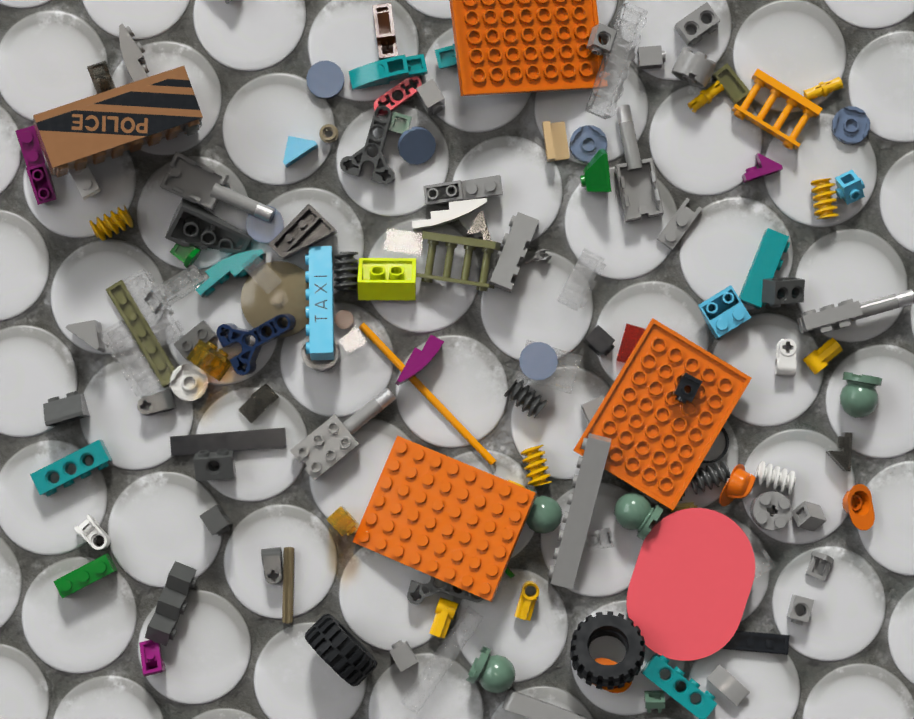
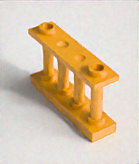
(793, 100)

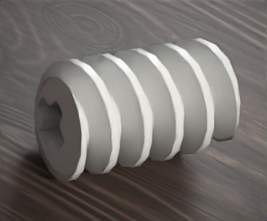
(775, 477)

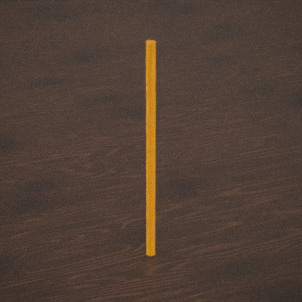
(430, 397)

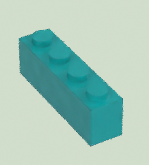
(764, 266)

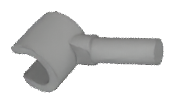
(540, 256)

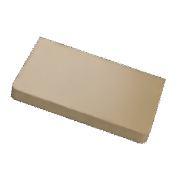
(555, 141)

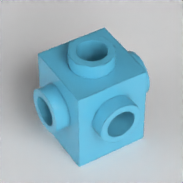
(849, 187)

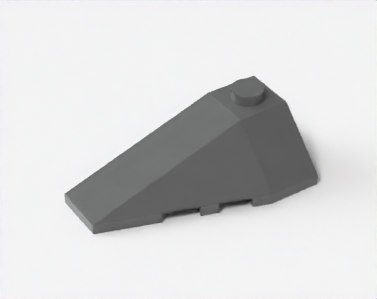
(202, 229)

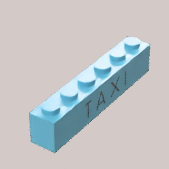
(320, 303)

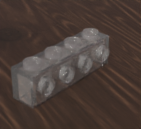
(162, 323)
(131, 359)

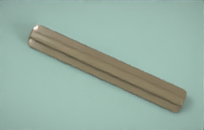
(288, 585)

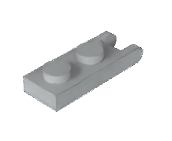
(678, 225)

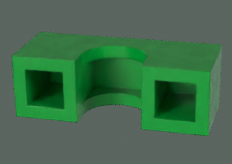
(85, 575)

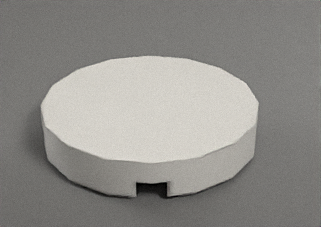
(188, 382)

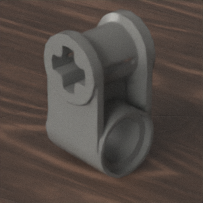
(160, 402)
(272, 560)

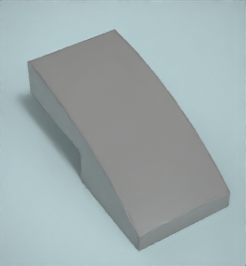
(728, 685)

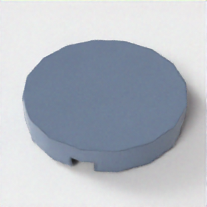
(325, 79)
(850, 125)
(586, 142)
(416, 145)
(262, 230)
(538, 361)

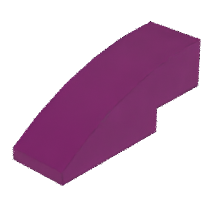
(420, 359)

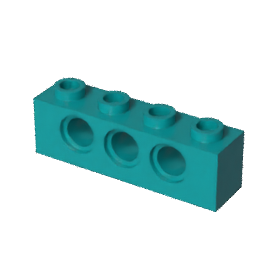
(42, 477)
(652, 672)

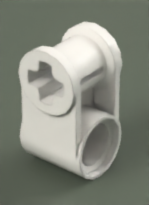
(785, 360)
(90, 531)

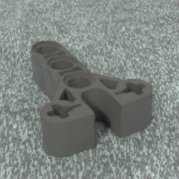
(362, 155)
(430, 588)

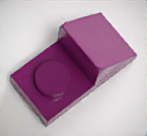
(766, 168)
(151, 658)

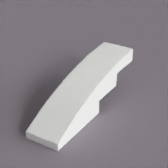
(456, 210)

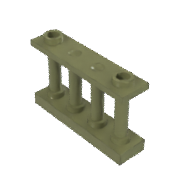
(469, 245)

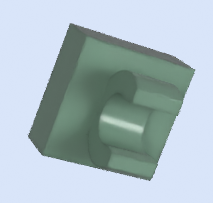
(399, 123)
(654, 700)

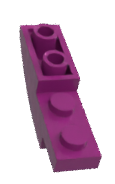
(36, 165)

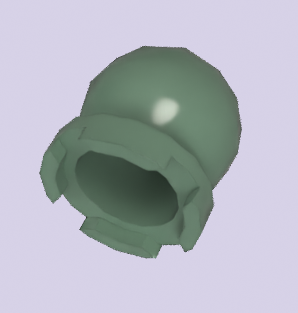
(859, 395)
(636, 513)
(544, 515)
(493, 672)

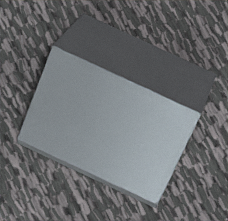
(89, 332)

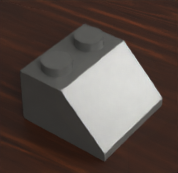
(65, 410)

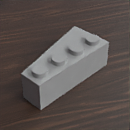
(513, 252)

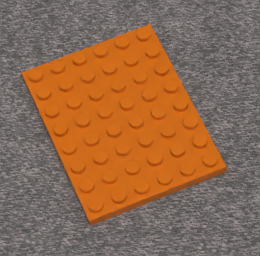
(524, 45)
(653, 436)
(445, 518)

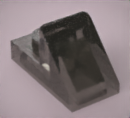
(101, 77)
(479, 227)
(258, 403)
(843, 457)

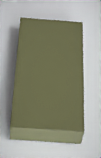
(732, 84)

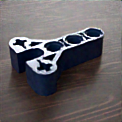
(250, 352)

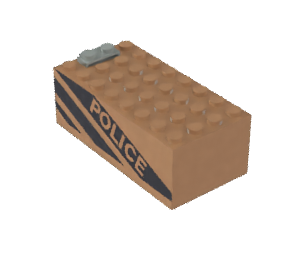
(118, 121)

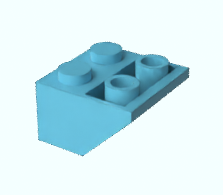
(723, 312)

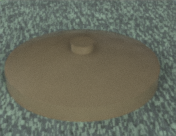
(285, 299)

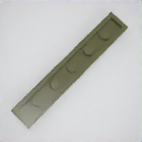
(141, 332)

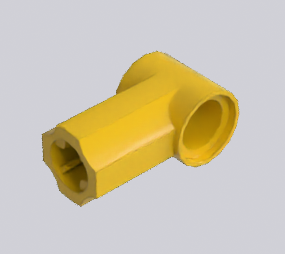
(819, 358)
(526, 602)
(444, 613)

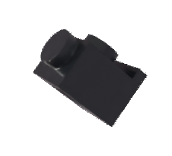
(686, 380)

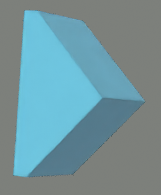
(297, 149)

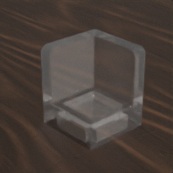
(353, 340)

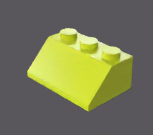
(387, 279)

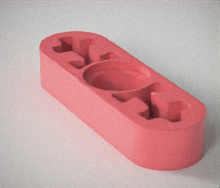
(383, 99)

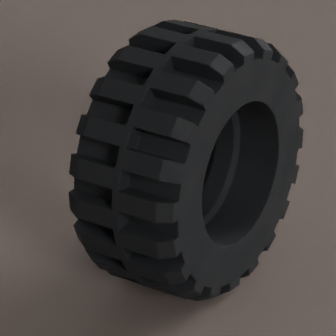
(340, 650)
(601, 674)

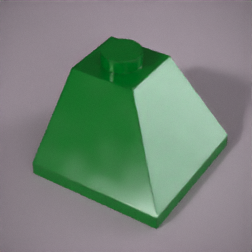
(596, 174)

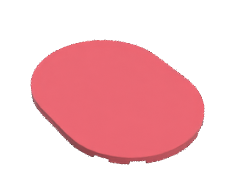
(691, 583)

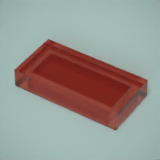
(629, 340)

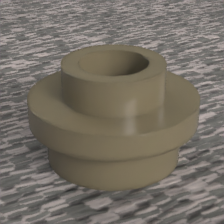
(328, 127)

